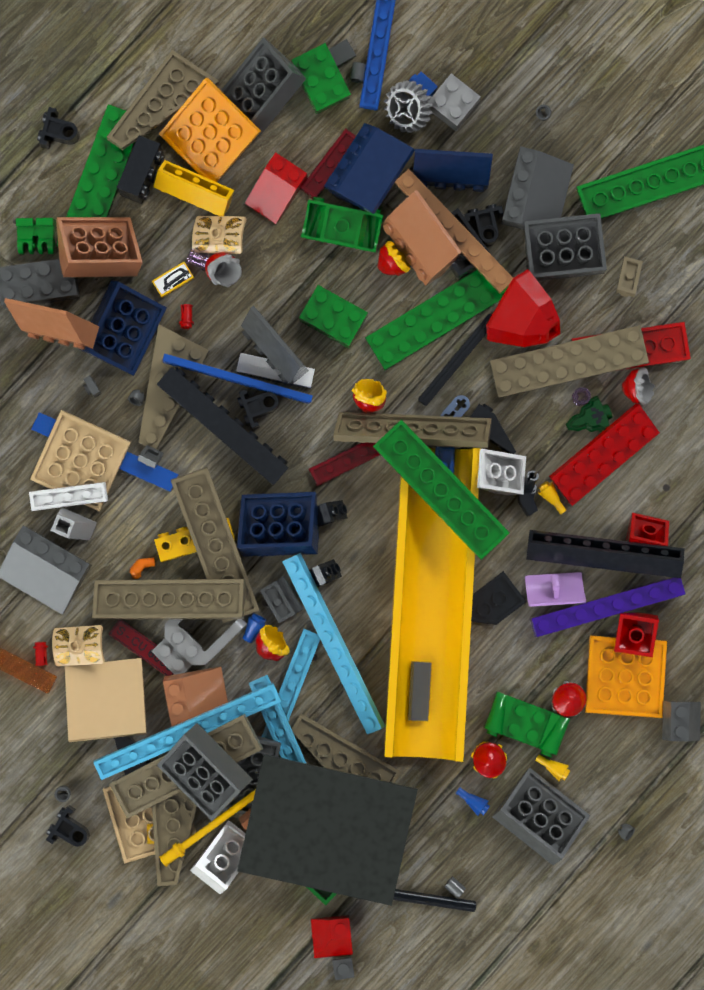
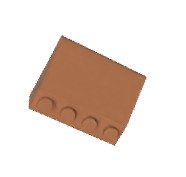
(421, 238)
(98, 247)
(53, 324)
(194, 693)

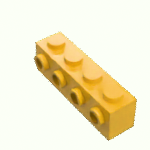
(193, 188)
(177, 544)

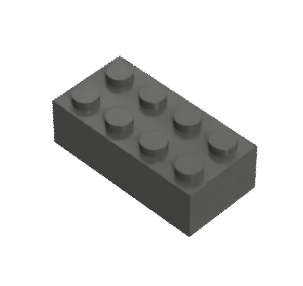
(37, 283)

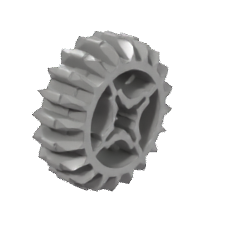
(399, 106)

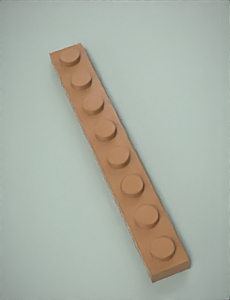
(467, 243)

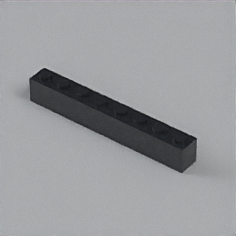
(223, 426)
(605, 554)

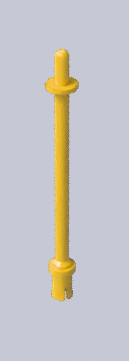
(179, 849)

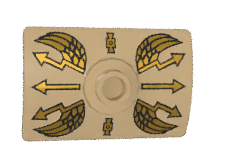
(218, 234)
(77, 645)

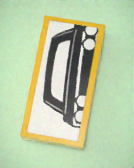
(173, 279)

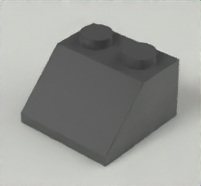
(681, 721)

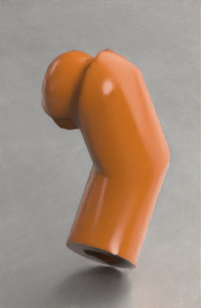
(139, 565)

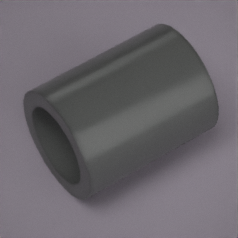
(357, 72)
(454, 887)

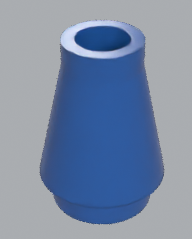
(253, 627)

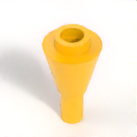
(549, 493)
(557, 769)

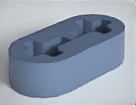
(451, 407)

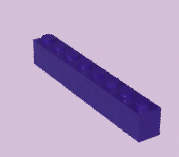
(607, 606)

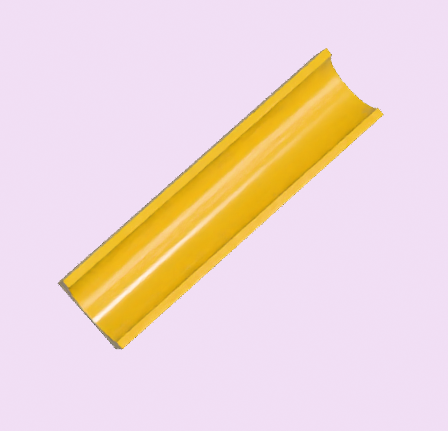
(431, 623)

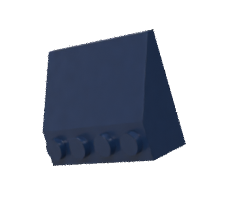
(369, 168)
(453, 169)
(125, 327)
(278, 524)

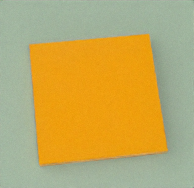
(209, 131)
(624, 681)

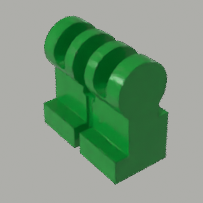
(29, 228)

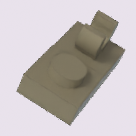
(629, 277)

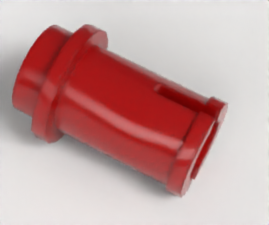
(186, 316)
(40, 653)

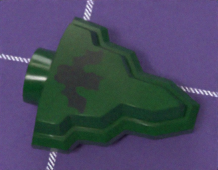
(591, 417)

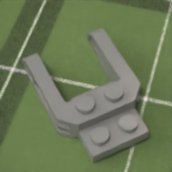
(181, 651)

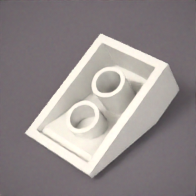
(501, 472)
(221, 858)

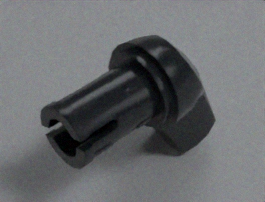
(526, 501)

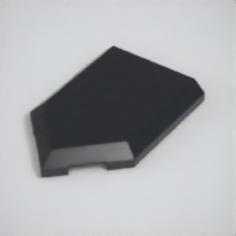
(496, 600)

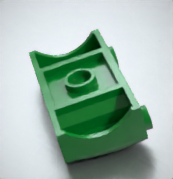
(342, 225)
(526, 723)

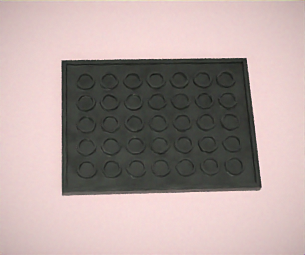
(327, 829)

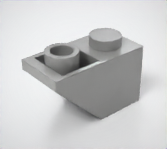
(73, 525)

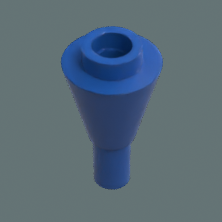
(477, 804)

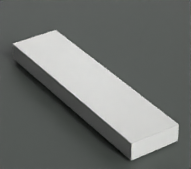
(259, 367)
(68, 496)

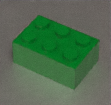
(323, 79)
(333, 316)

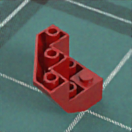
(524, 314)

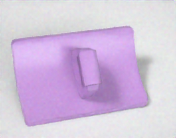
(555, 589)

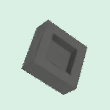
(91, 387)
(150, 456)
(343, 968)

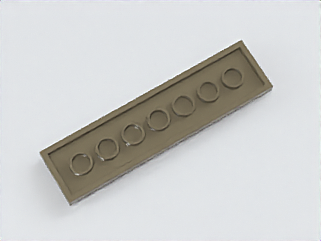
(569, 361)
(430, 429)
(211, 531)
(169, 599)
(151, 785)

